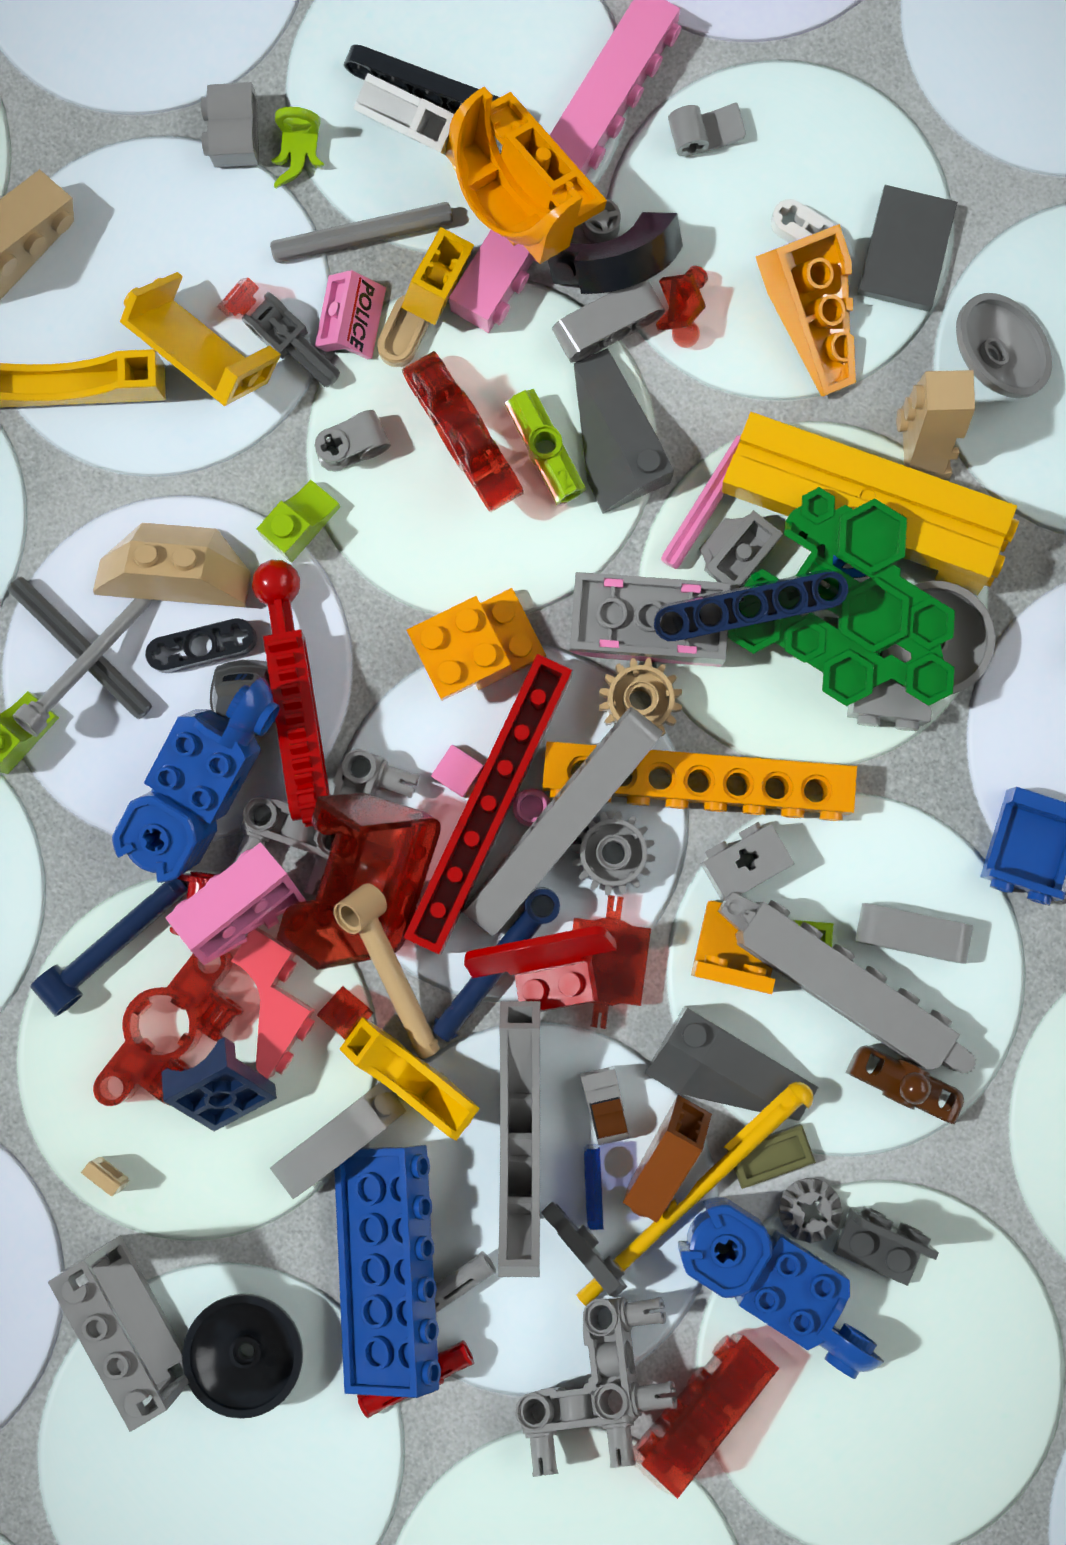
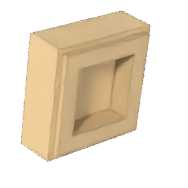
(105, 1176)

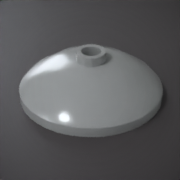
(1003, 345)
(973, 636)

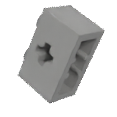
(769, 855)

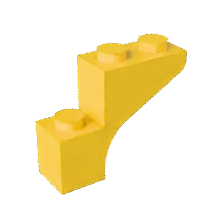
(410, 1078)

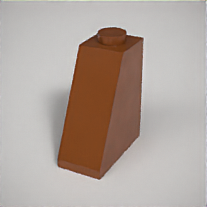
(668, 1159)

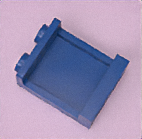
(1028, 847)

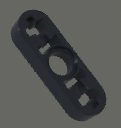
(176, 662)

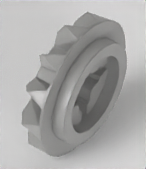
(807, 1192)

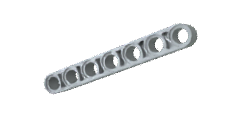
(562, 821)

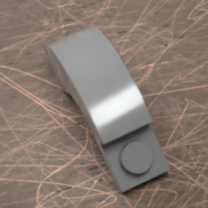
(338, 1140)

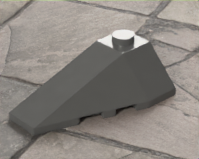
(617, 439)

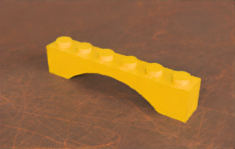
(104, 379)

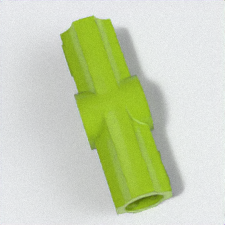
(534, 427)

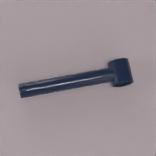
(59, 986)
(477, 988)

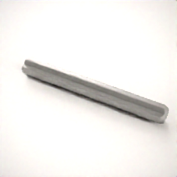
(361, 232)

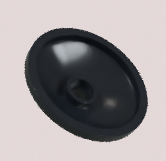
(226, 1377)

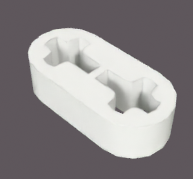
(805, 221)

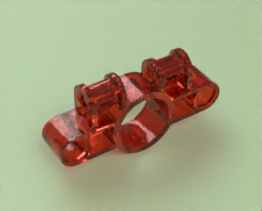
(463, 431)
(137, 1061)

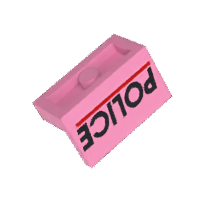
(350, 314)

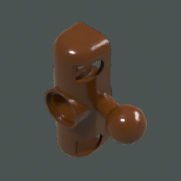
(906, 1084)

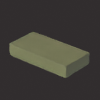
(775, 1156)

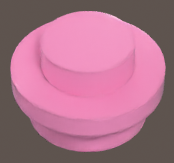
(529, 805)

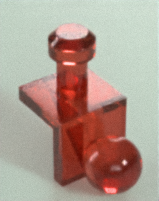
(684, 305)

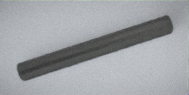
(77, 644)

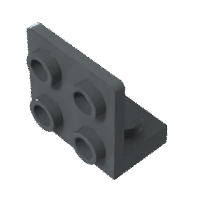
(879, 1246)

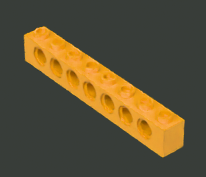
(836, 781)

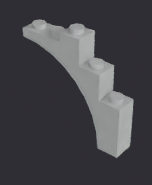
(519, 1139)

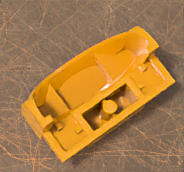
(529, 189)

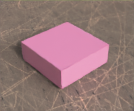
(457, 771)

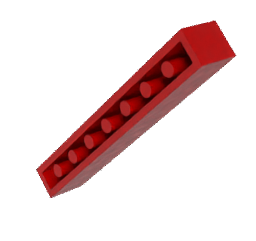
(488, 804)

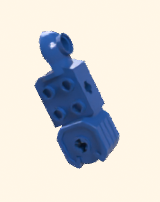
(194, 783)
(776, 1283)

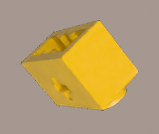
(437, 276)

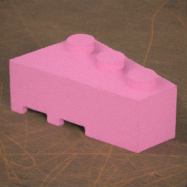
(234, 904)

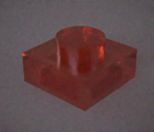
(239, 298)
(344, 1012)

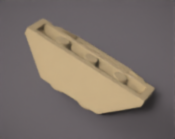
(174, 566)

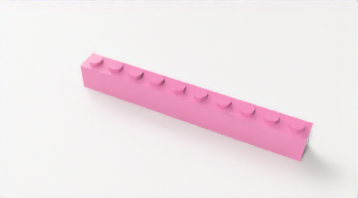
(581, 133)

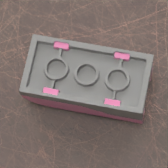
(617, 616)

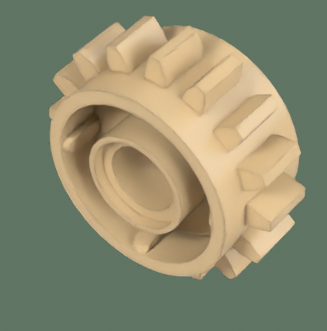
(644, 679)

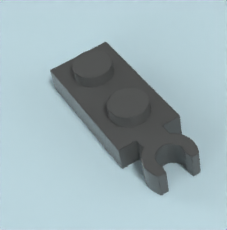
(582, 1244)

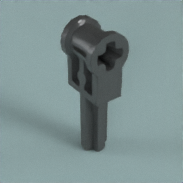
(286, 334)

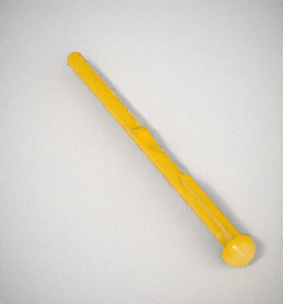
(739, 1148)

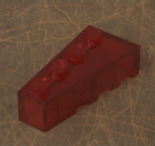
(705, 1414)

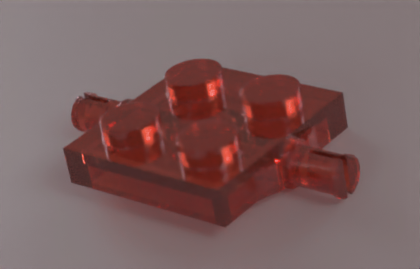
(620, 972)

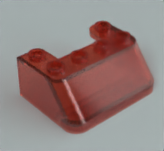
(372, 845)

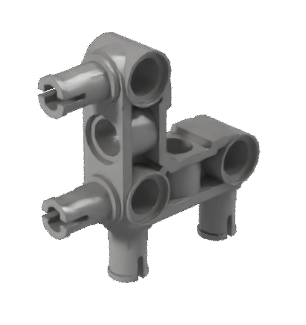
(295, 834)
(611, 1370)

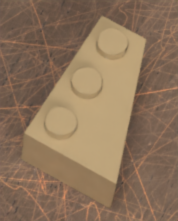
(30, 223)
(935, 418)

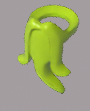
(299, 139)

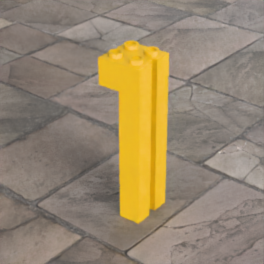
(946, 523)

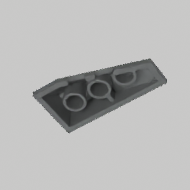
(718, 1067)

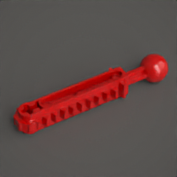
(291, 684)

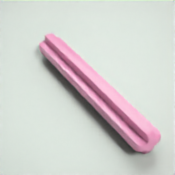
(699, 513)

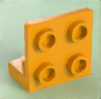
(721, 958)

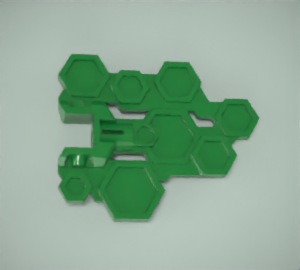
(871, 617)

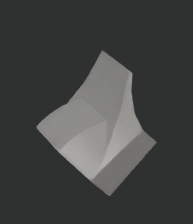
(738, 548)

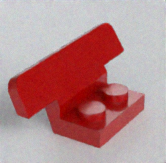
(549, 967)

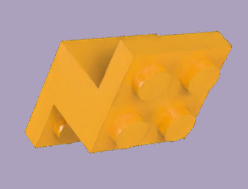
(475, 643)

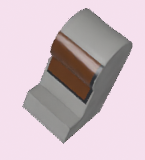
(605, 1105)

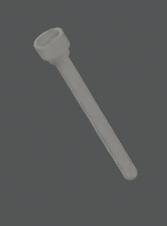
(34, 715)

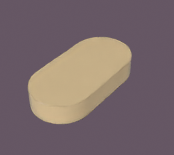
(400, 336)

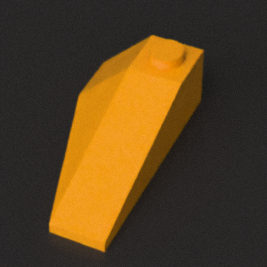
(812, 299)

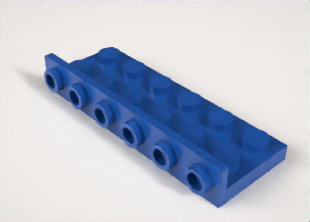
(387, 1273)

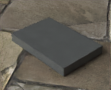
(907, 248)

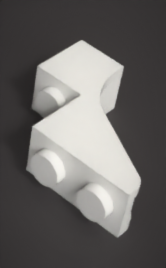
(404, 113)

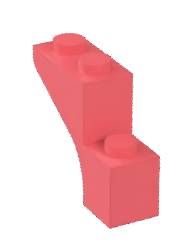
(280, 1014)

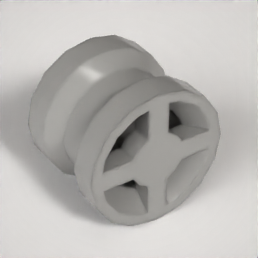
(610, 216)

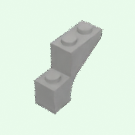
(888, 704)

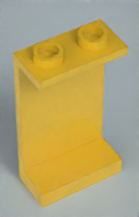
(192, 345)

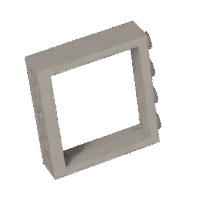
(122, 1332)

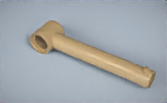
(360, 915)

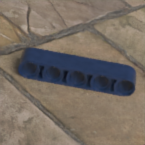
(770, 608)

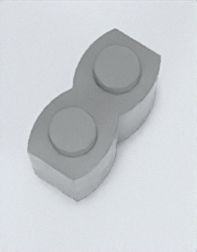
(231, 124)

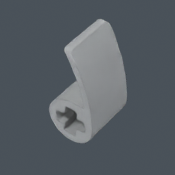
(705, 132)

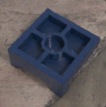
(217, 1088)

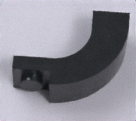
(622, 261)

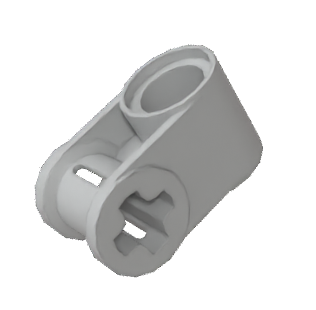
(355, 439)

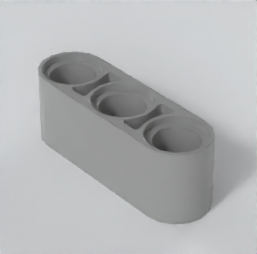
(607, 320)
(914, 933)

